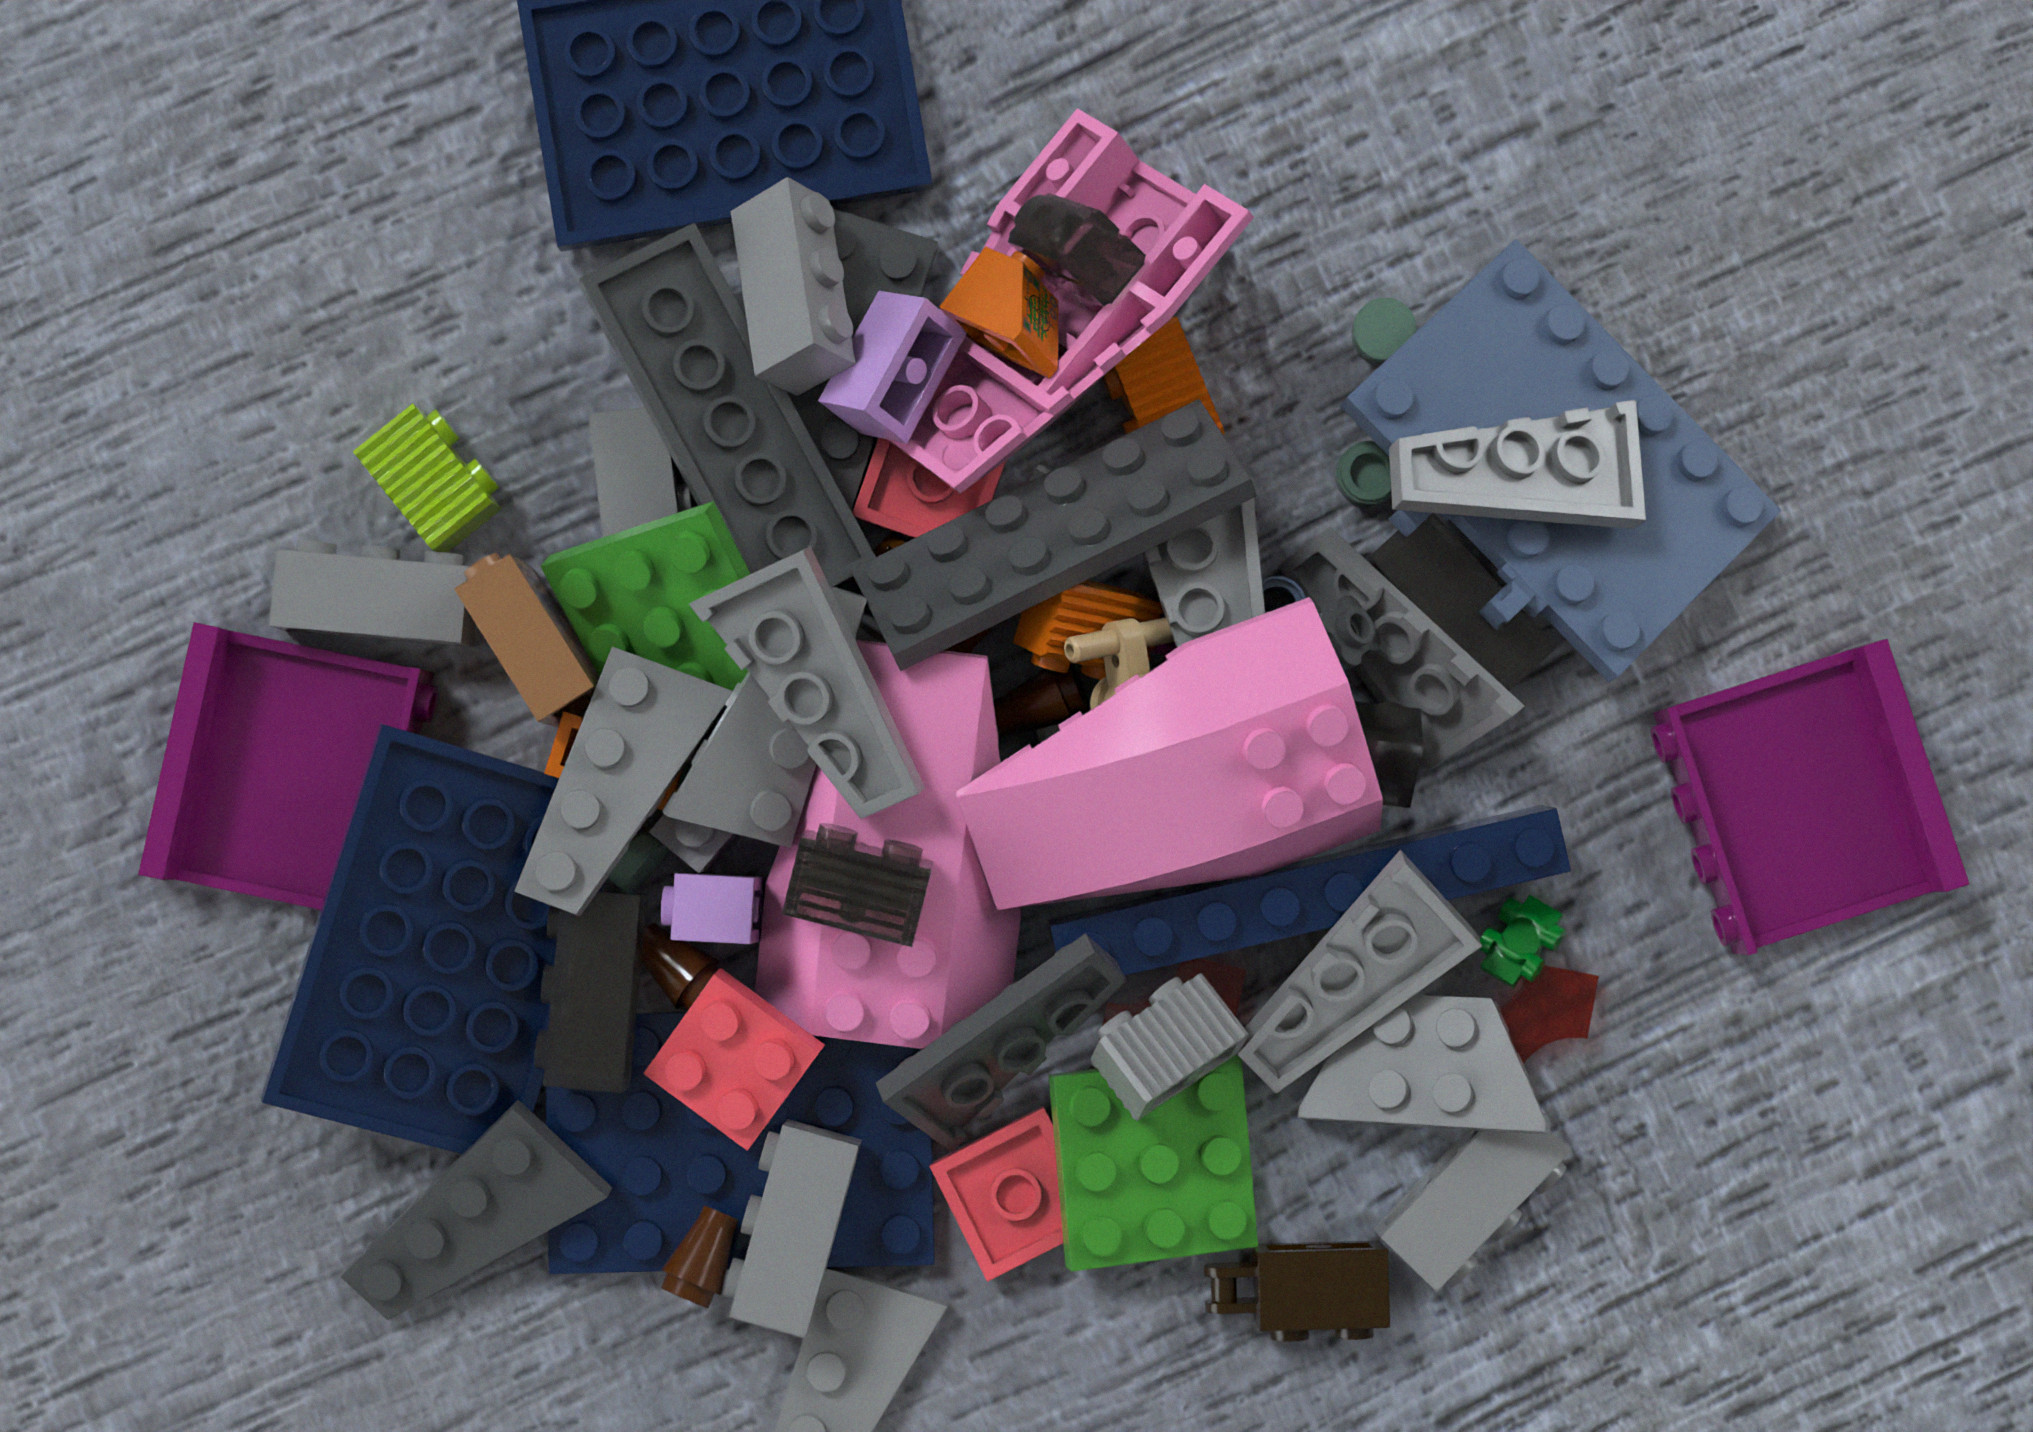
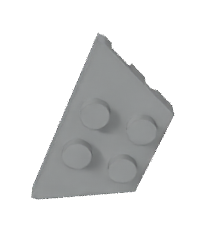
(1430, 1067)

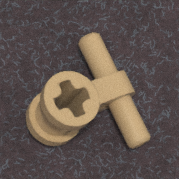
(1123, 648)

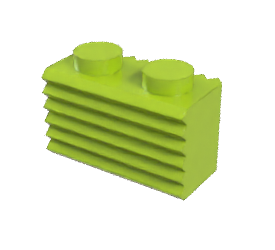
(428, 478)

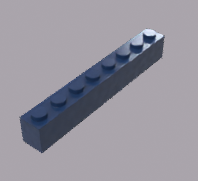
(1316, 891)

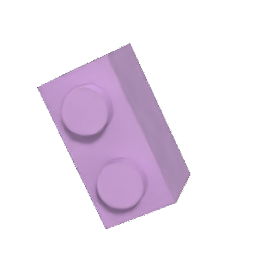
(898, 366)
(714, 908)

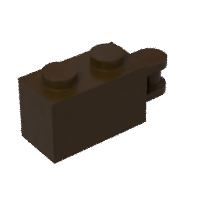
(1308, 1289)

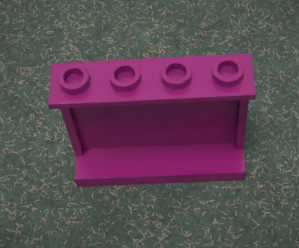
(270, 761)
(1808, 797)

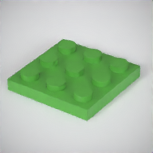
(638, 590)
(1156, 1183)

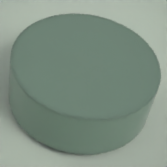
(1382, 328)
(1364, 474)
(638, 862)

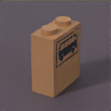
(529, 637)

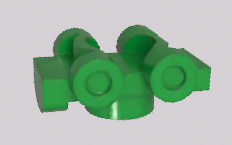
(1518, 948)

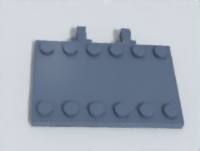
(1529, 349)

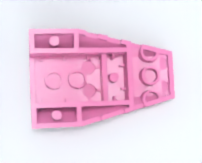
(996, 407)
(1185, 776)
(963, 945)

